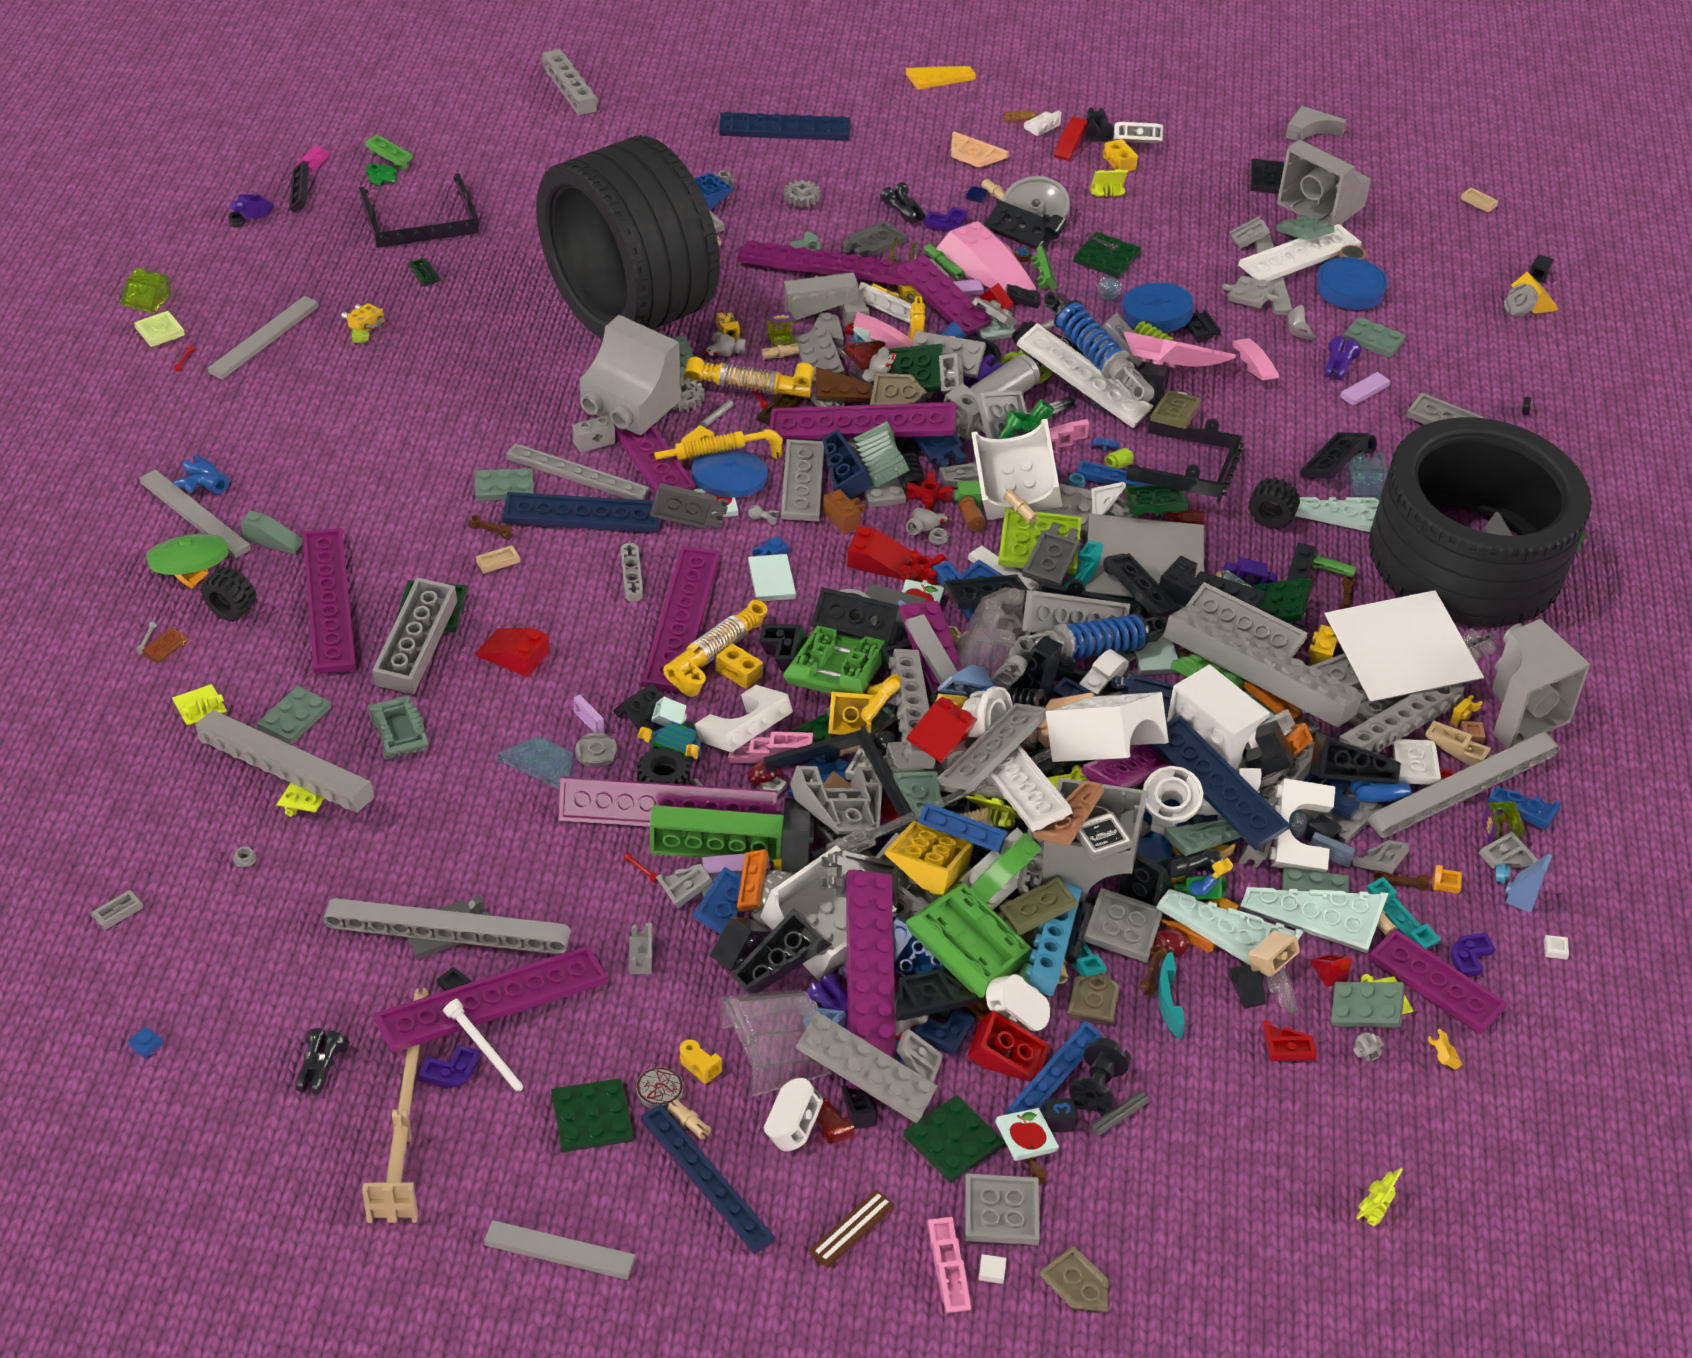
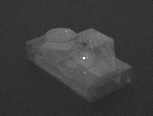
(1282, 982)

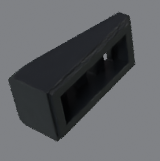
(859, 1108)

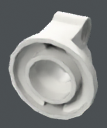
(987, 708)
(1173, 784)

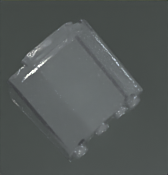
(992, 631)
(769, 1032)

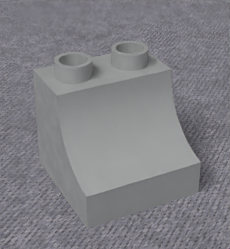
(1321, 185)
(632, 376)
(1536, 682)
(1073, 863)

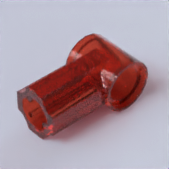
(1186, 516)
(834, 1126)

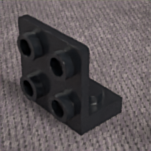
(641, 708)

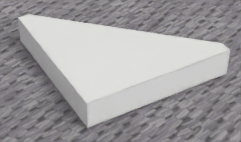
(1105, 496)

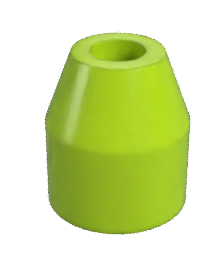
(359, 336)

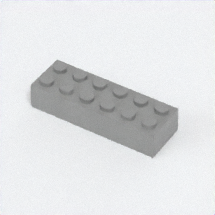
(414, 636)

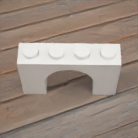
(764, 710)
(1286, 849)

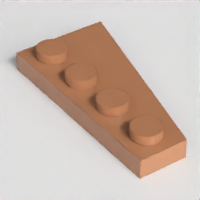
(1082, 803)

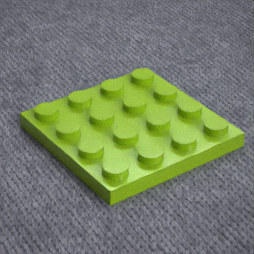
(1021, 537)

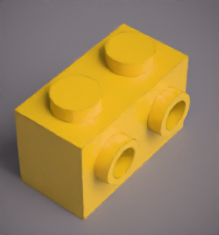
(1324, 647)

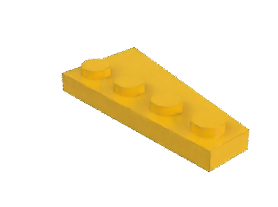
(938, 76)

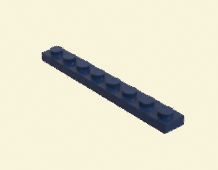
(707, 1179)

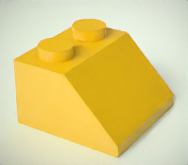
(1544, 301)
(846, 712)

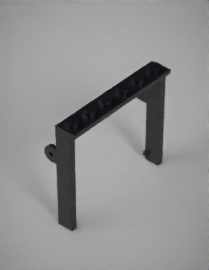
(427, 232)
(1191, 480)
(1068, 663)
(830, 751)

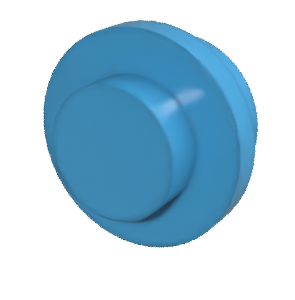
(1076, 480)
(1502, 873)

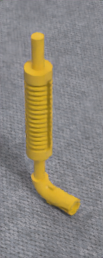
(721, 443)

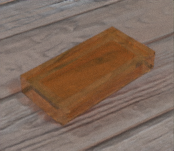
(164, 645)

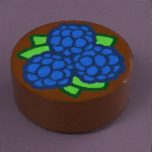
(1023, 254)

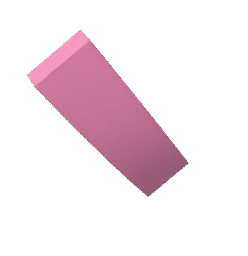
(881, 331)
(1256, 359)
(1065, 434)
(763, 747)
(949, 1265)

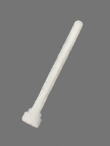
(455, 1011)

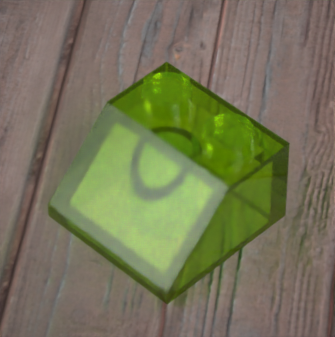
(145, 290)

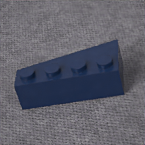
(845, 467)

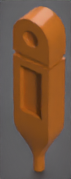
(1194, 938)

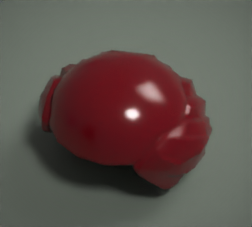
(757, 774)
(1173, 940)

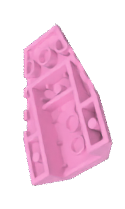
(984, 257)
(1173, 352)

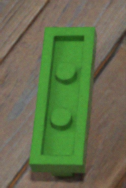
(389, 151)
(1043, 263)

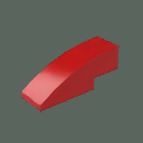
(1071, 138)

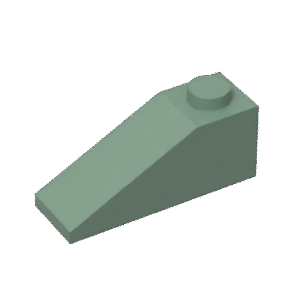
(268, 532)

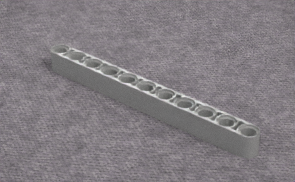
(1463, 785)
(447, 926)

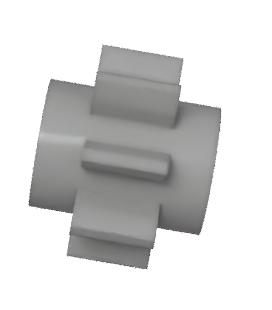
(725, 176)
(1368, 1046)

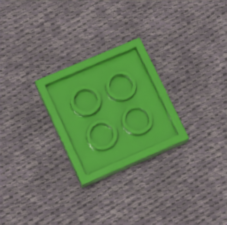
(1193, 663)

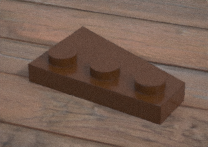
(838, 387)

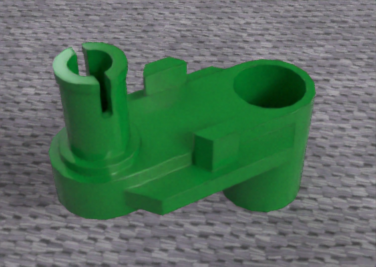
(1026, 422)

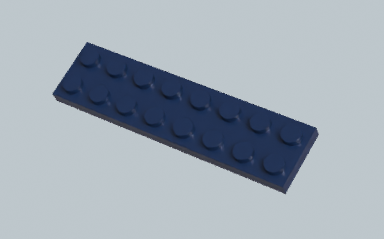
(784, 126)
(579, 512)
(1222, 784)

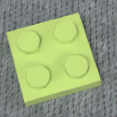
(159, 328)

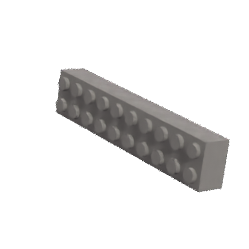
(1263, 665)

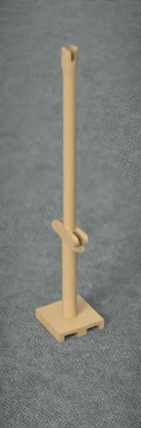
(394, 1198)

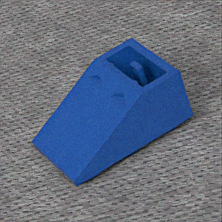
(713, 189)
(909, 953)

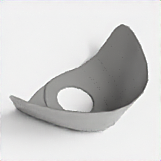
(1297, 321)

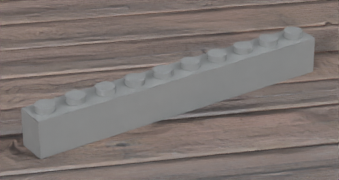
(285, 761)

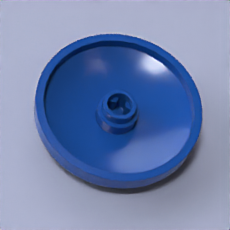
(730, 473)

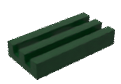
(418, 268)

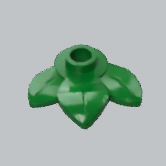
(380, 173)

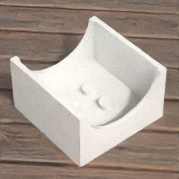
(1018, 465)
(1218, 712)
(1106, 726)
(819, 906)

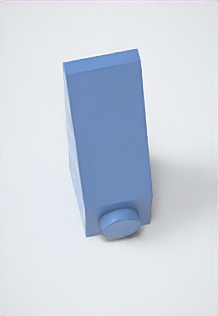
(966, 681)
(1527, 885)

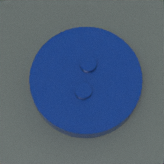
(1351, 283)
(1160, 304)

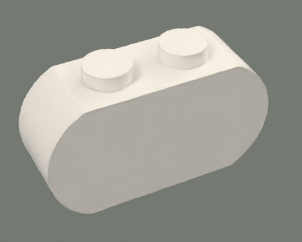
(1138, 132)
(1018, 1002)
(793, 1114)

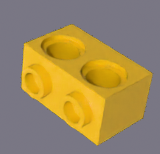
(1120, 155)
(739, 666)

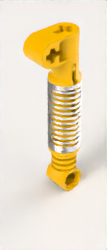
(773, 381)
(684, 669)

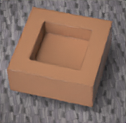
(1475, 729)

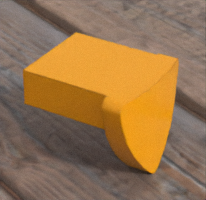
(192, 579)
(1446, 880)

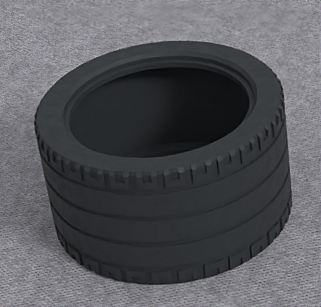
(628, 235)
(1486, 470)

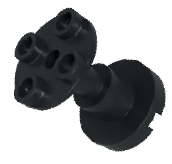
(1105, 1062)

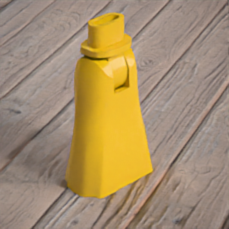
(917, 317)

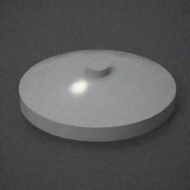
(1038, 196)

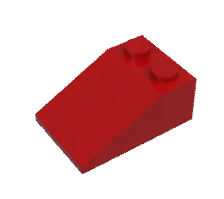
(877, 553)
(516, 649)
(942, 729)
(1007, 1048)

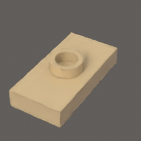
(1479, 200)
(497, 559)

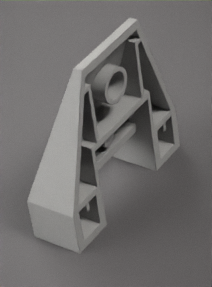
(840, 808)

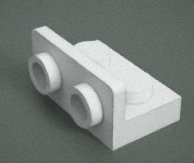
(1043, 123)

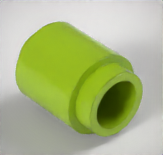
(1120, 458)

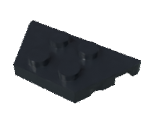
(930, 994)

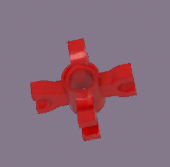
(929, 491)
(921, 567)

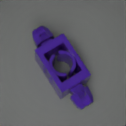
(252, 205)
(1251, 571)

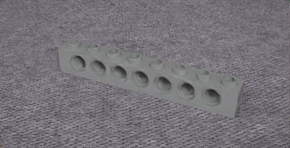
(911, 703)
(1404, 717)

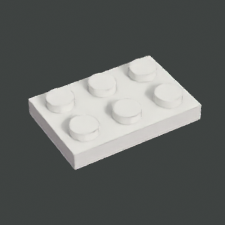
(1417, 761)

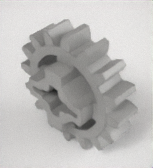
(801, 193)
(691, 394)

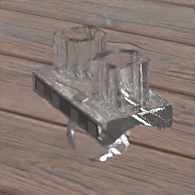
(1475, 642)

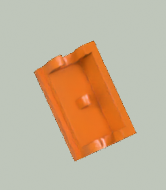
(1299, 738)

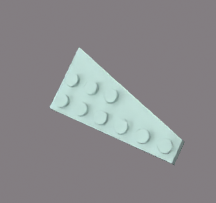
(1351, 513)
(1332, 915)
(1228, 929)

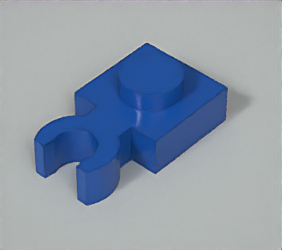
(771, 547)

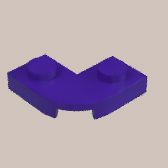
(948, 222)
(1467, 949)
(453, 1073)

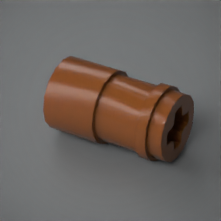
(971, 513)

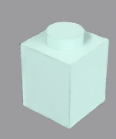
(669, 711)

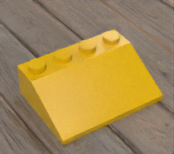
(930, 857)

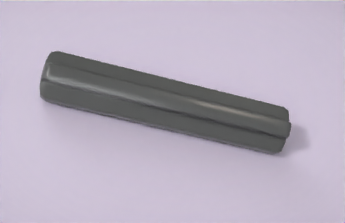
(1119, 1113)

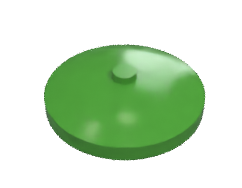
(187, 554)

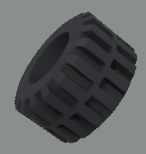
(1279, 493)
(228, 594)
(663, 767)

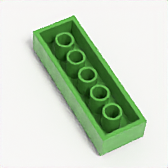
(713, 832)

